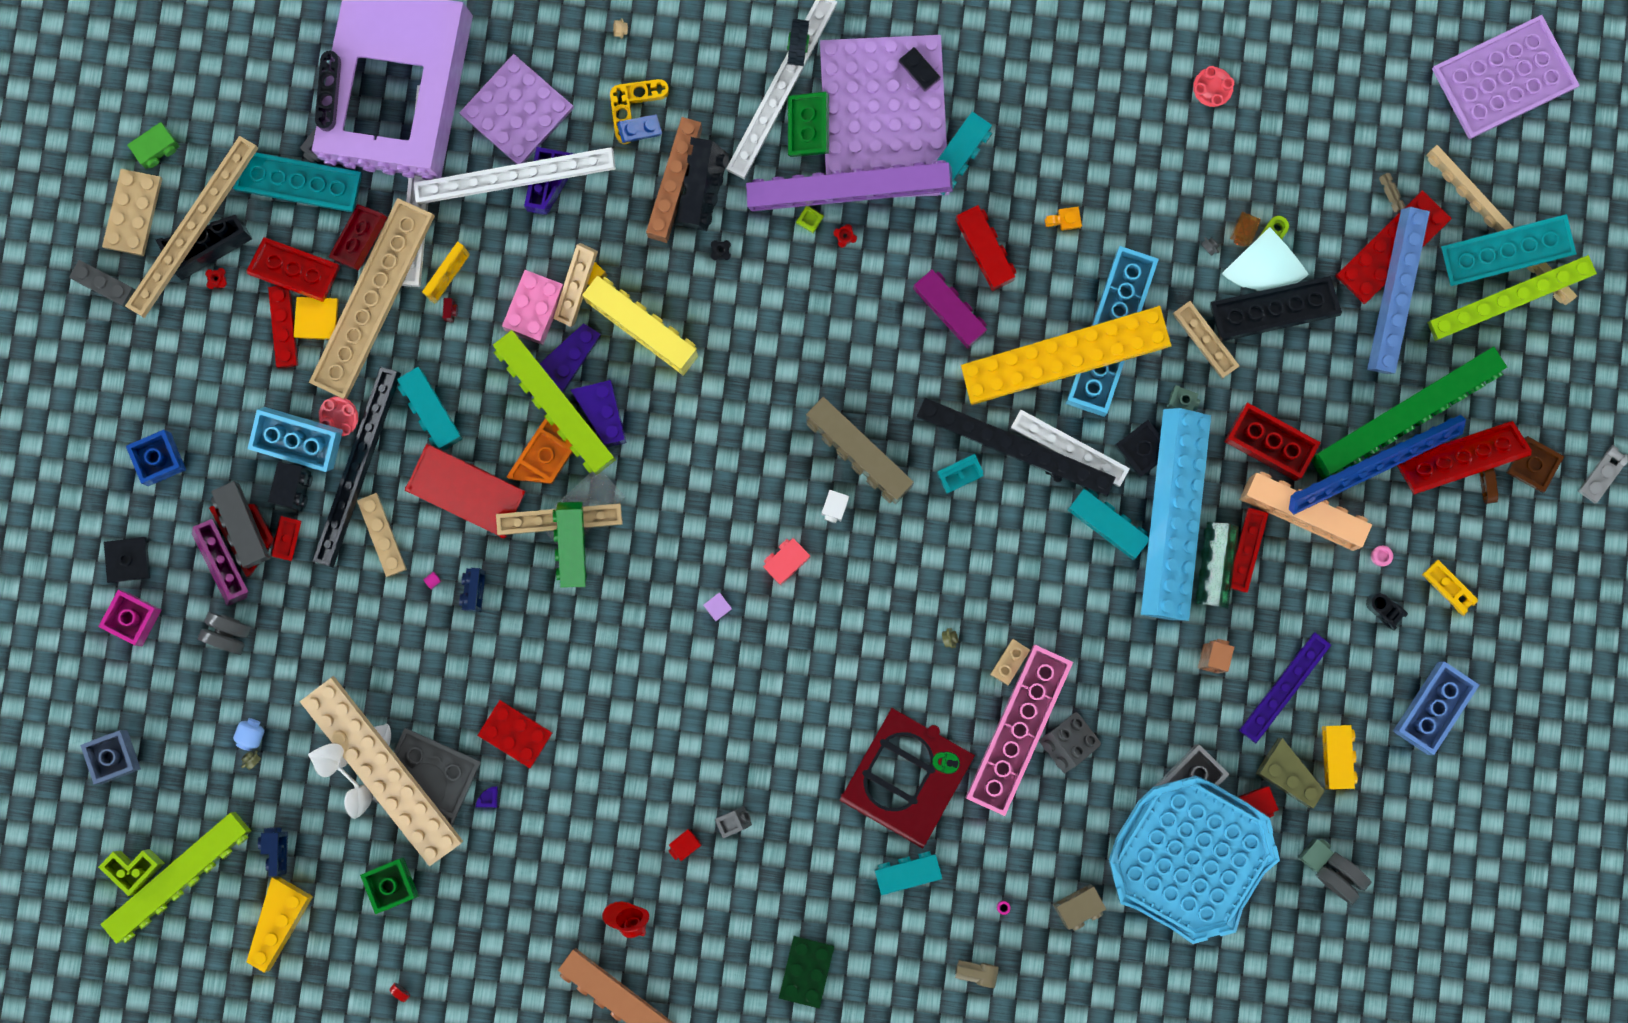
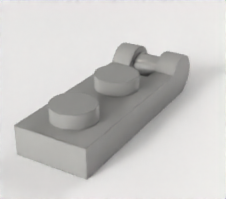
(1603, 475)

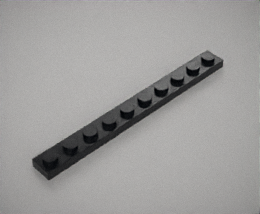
(1016, 447)
(356, 467)

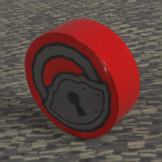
(399, 992)

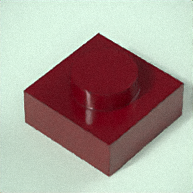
(450, 310)

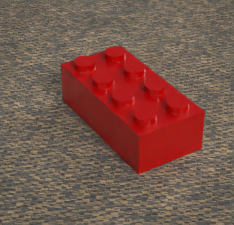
(1272, 442)

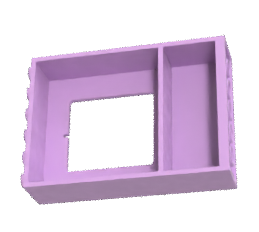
(407, 33)

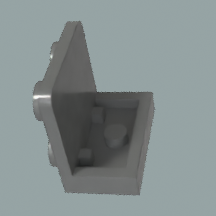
(1070, 742)

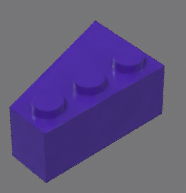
(543, 195)
(602, 410)

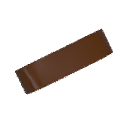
(1489, 486)

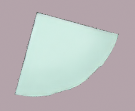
(1266, 265)

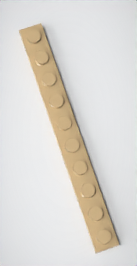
(1481, 204)
(191, 227)

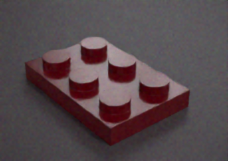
(358, 237)

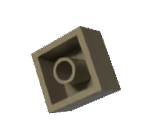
(1079, 907)

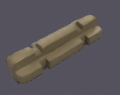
(1392, 192)

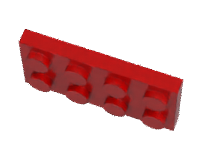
(293, 269)

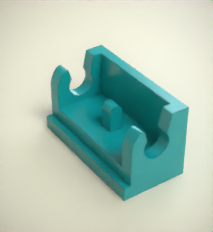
(960, 473)

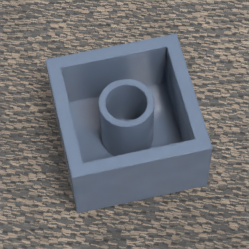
(110, 757)

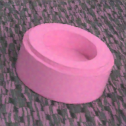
(1382, 556)

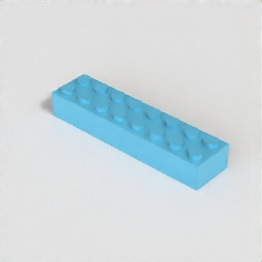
(1122, 296)

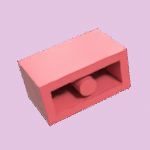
(786, 561)

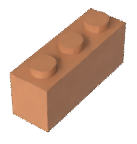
(1216, 656)

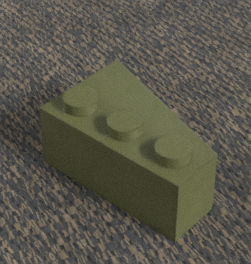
(1290, 775)

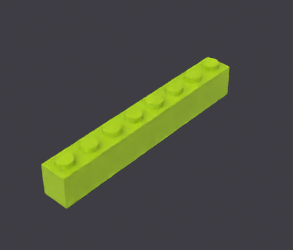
(1511, 297)
(554, 402)
(176, 877)

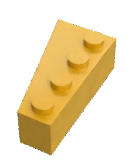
(277, 921)

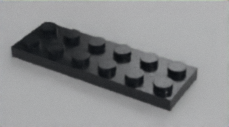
(1275, 308)

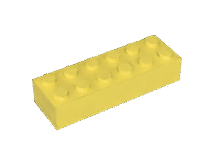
(640, 325)

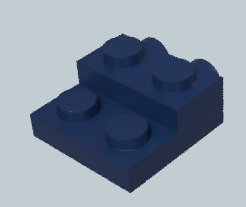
(473, 593)
(275, 843)

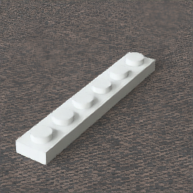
(1068, 446)

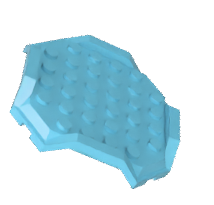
(1192, 857)

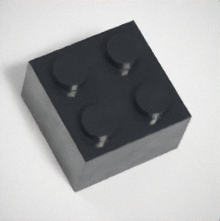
(290, 486)

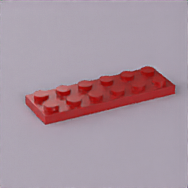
(1370, 267)
(1465, 457)

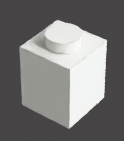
(835, 506)

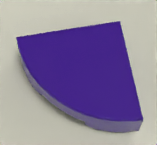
(488, 798)

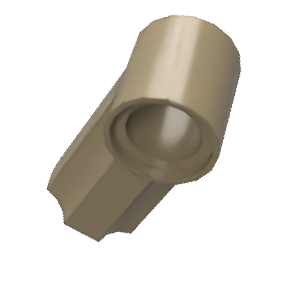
(982, 973)

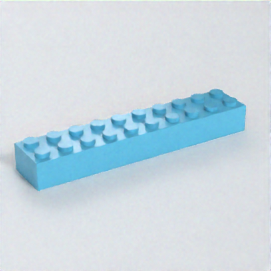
(1176, 514)

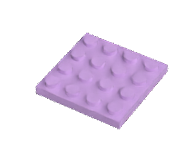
(516, 110)

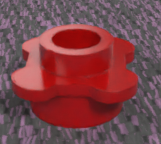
(847, 229)
(220, 282)

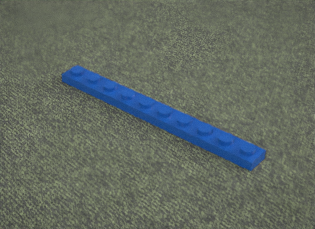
(1377, 464)

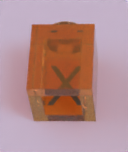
(1245, 229)

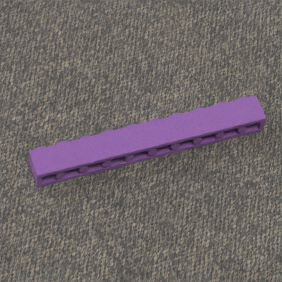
(850, 186)

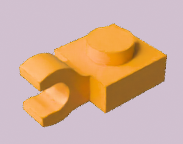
(1067, 219)

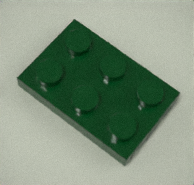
(806, 972)

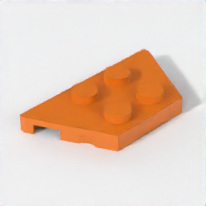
(542, 456)

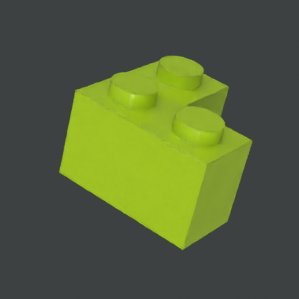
(128, 874)

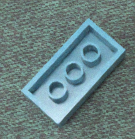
(295, 439)

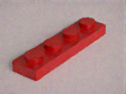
(283, 327)
(1248, 549)

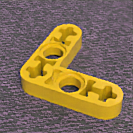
(629, 98)

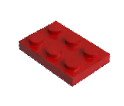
(515, 734)

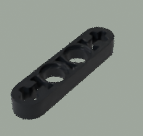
(332, 90)

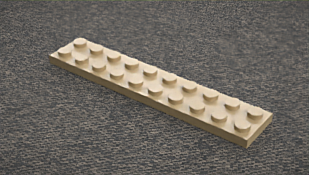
(372, 298)
(381, 771)

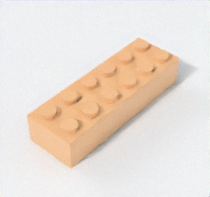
(1320, 519)

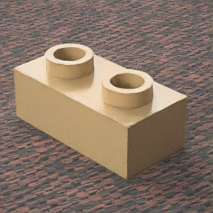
(1010, 662)

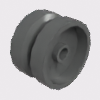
(224, 633)
(1344, 876)

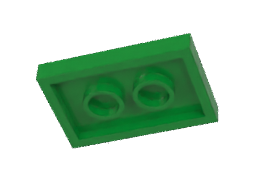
(808, 124)

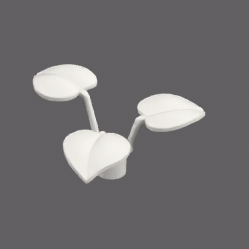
(330, 758)

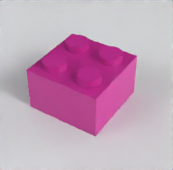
(130, 618)

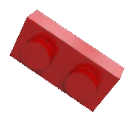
(285, 538)

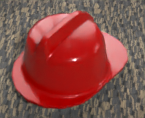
(626, 918)

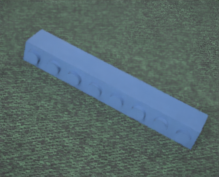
(1398, 290)

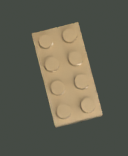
(132, 212)

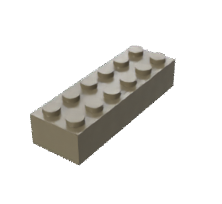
(859, 450)

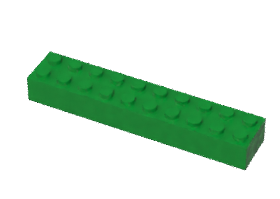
(1412, 411)

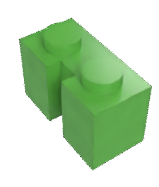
(153, 145)

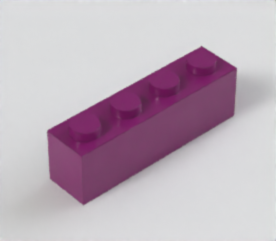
(950, 308)
(219, 562)

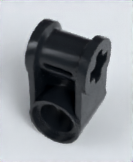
(1389, 613)

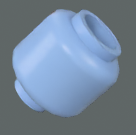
(248, 734)

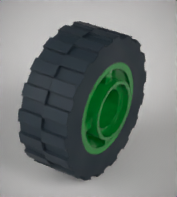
(798, 42)

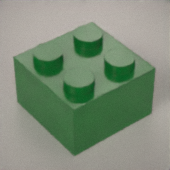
(389, 885)

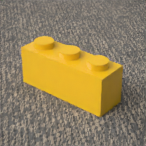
(1339, 757)

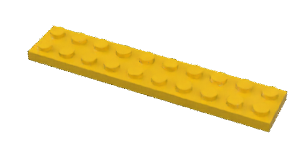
(1066, 355)

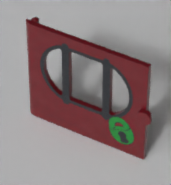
(926, 807)

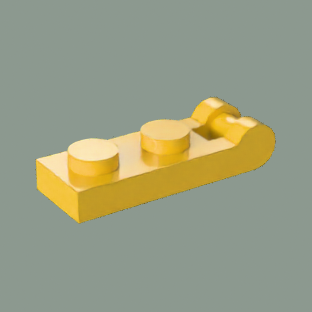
(1449, 587)

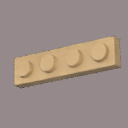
(575, 284)
(1206, 339)
(381, 535)

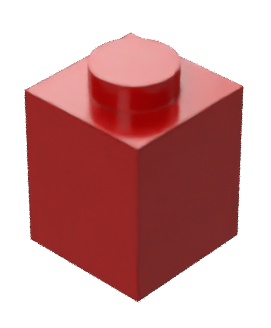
(684, 845)

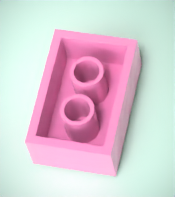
(533, 307)

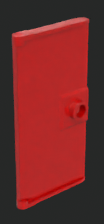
(463, 489)

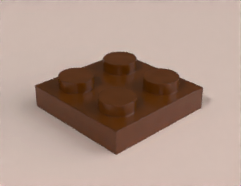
(1537, 468)

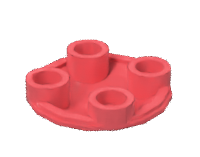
(1213, 86)
(339, 414)

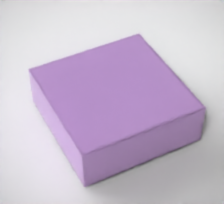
(717, 607)

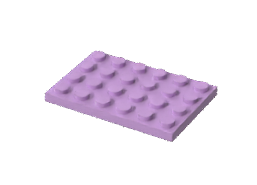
(1505, 77)

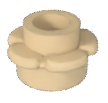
(620, 28)

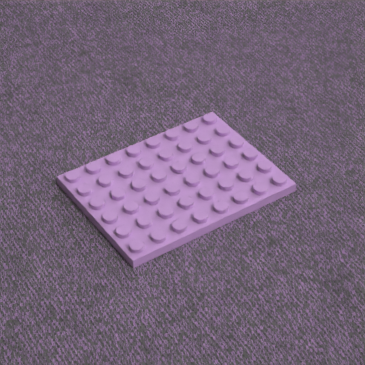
(878, 108)

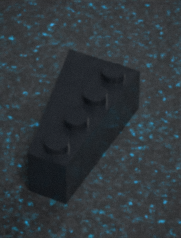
(702, 183)
(214, 242)

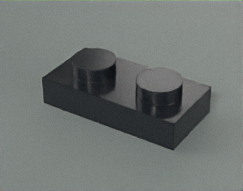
(919, 69)

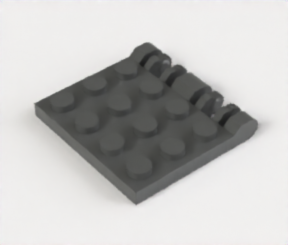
(438, 770)

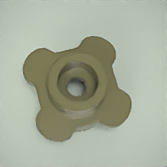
(949, 638)
(250, 759)

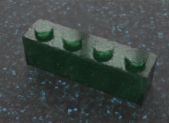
(1217, 565)

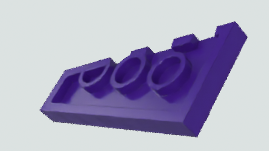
(569, 356)

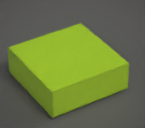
(810, 219)

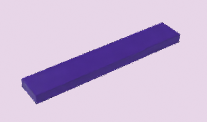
(1285, 687)

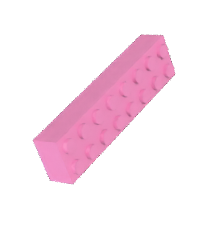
(1019, 730)

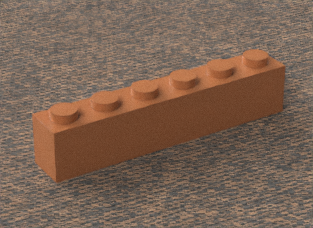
(672, 182)
(608, 991)

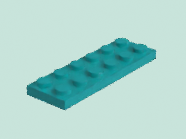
(300, 182)
(1508, 250)

